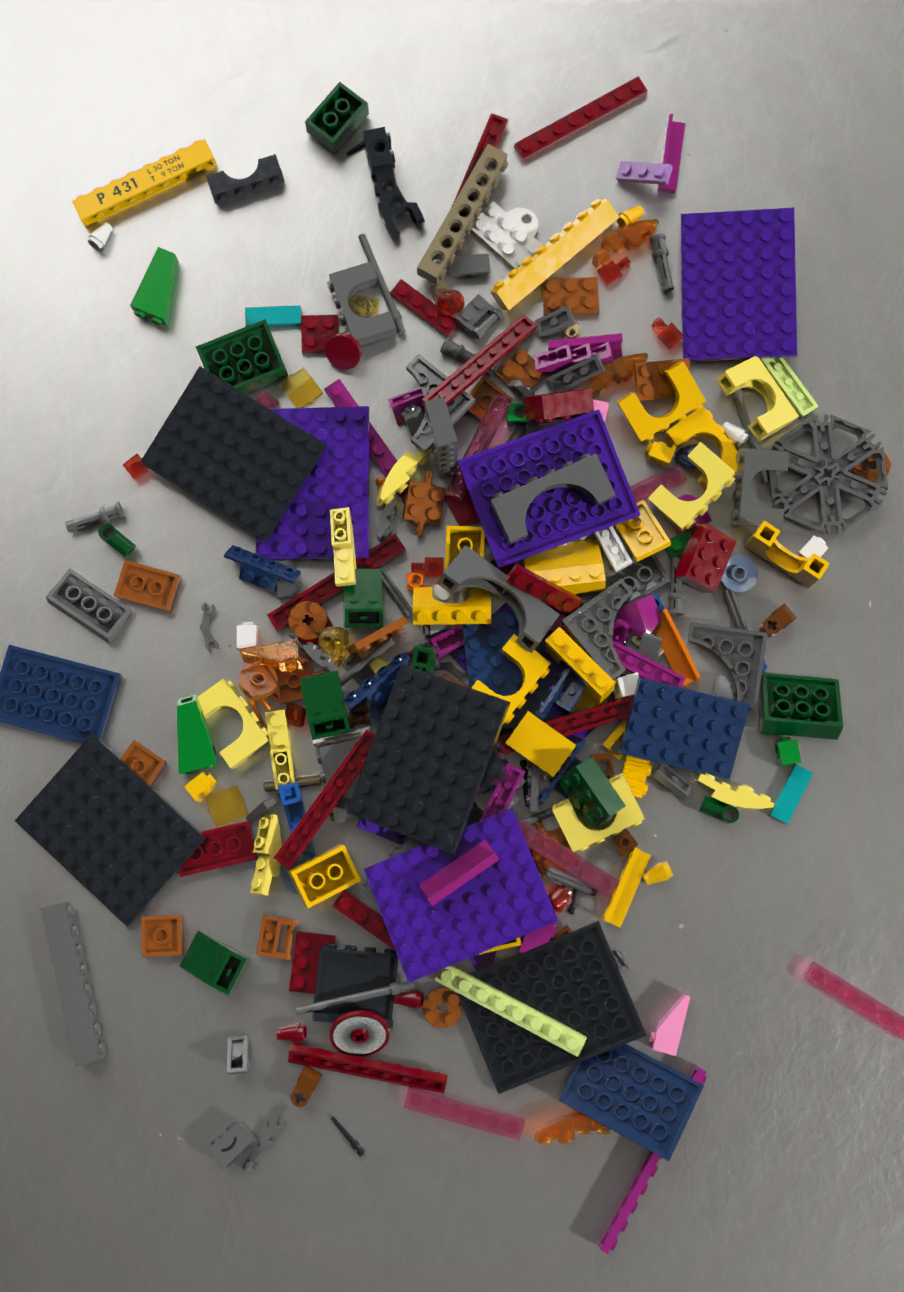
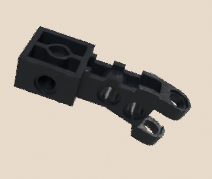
(381, 165)

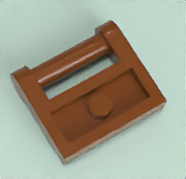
(270, 936)

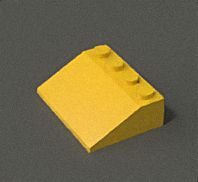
(572, 567)

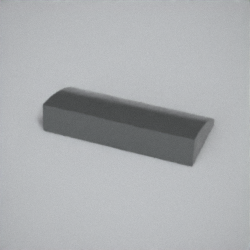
(640, 577)
(89, 605)

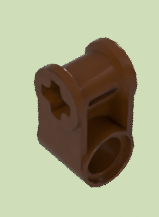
(778, 620)
(358, 711)
(307, 1084)

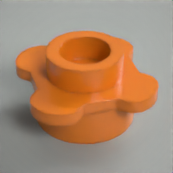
(415, 576)

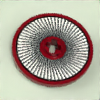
(359, 1033)

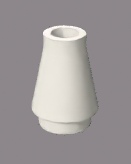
(100, 236)
(736, 434)

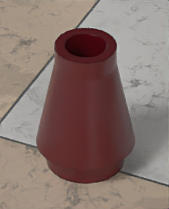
(411, 999)
(292, 1033)

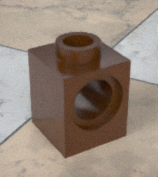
(607, 758)
(623, 842)

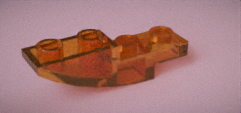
(626, 237)
(619, 370)
(564, 1128)

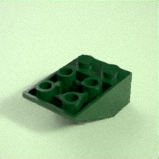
(364, 600)
(325, 705)
(214, 963)

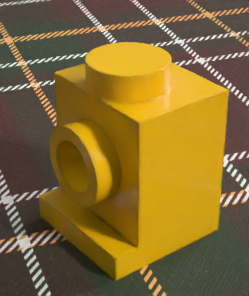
(660, 453)
(201, 786)

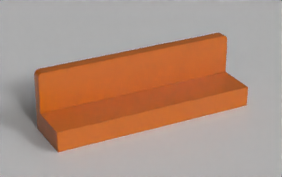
(675, 649)

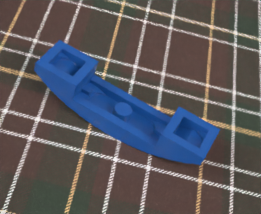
(295, 810)

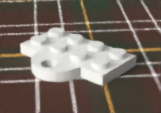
(507, 233)

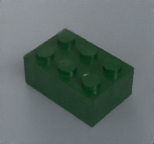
(337, 117)
(591, 793)

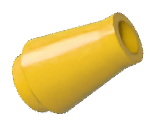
(630, 216)
(659, 873)

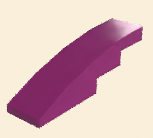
(565, 357)
(446, 642)

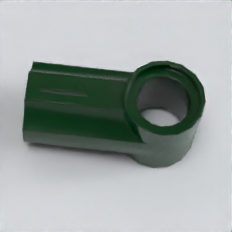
(117, 540)
(717, 809)

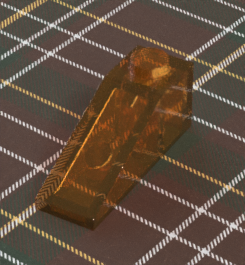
(278, 655)

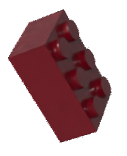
(558, 405)
(705, 558)

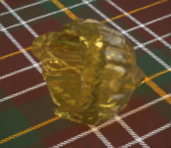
(334, 642)

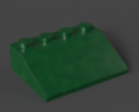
(244, 357)
(800, 706)

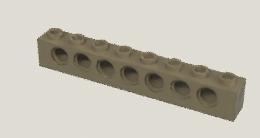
(491, 158)

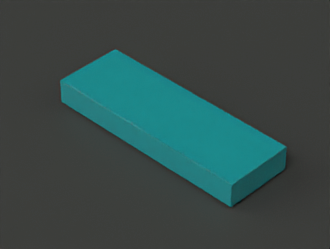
(274, 315)
(791, 794)

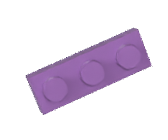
(644, 172)

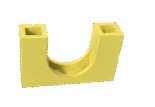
(755, 376)
(684, 512)
(252, 736)
(580, 835)

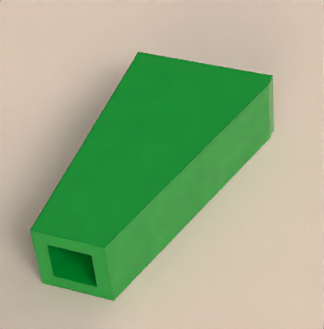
(156, 289)
(194, 738)

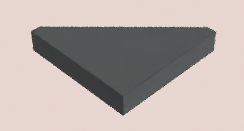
(263, 807)

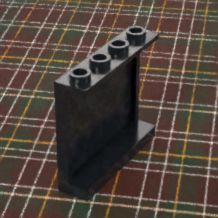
(351, 972)

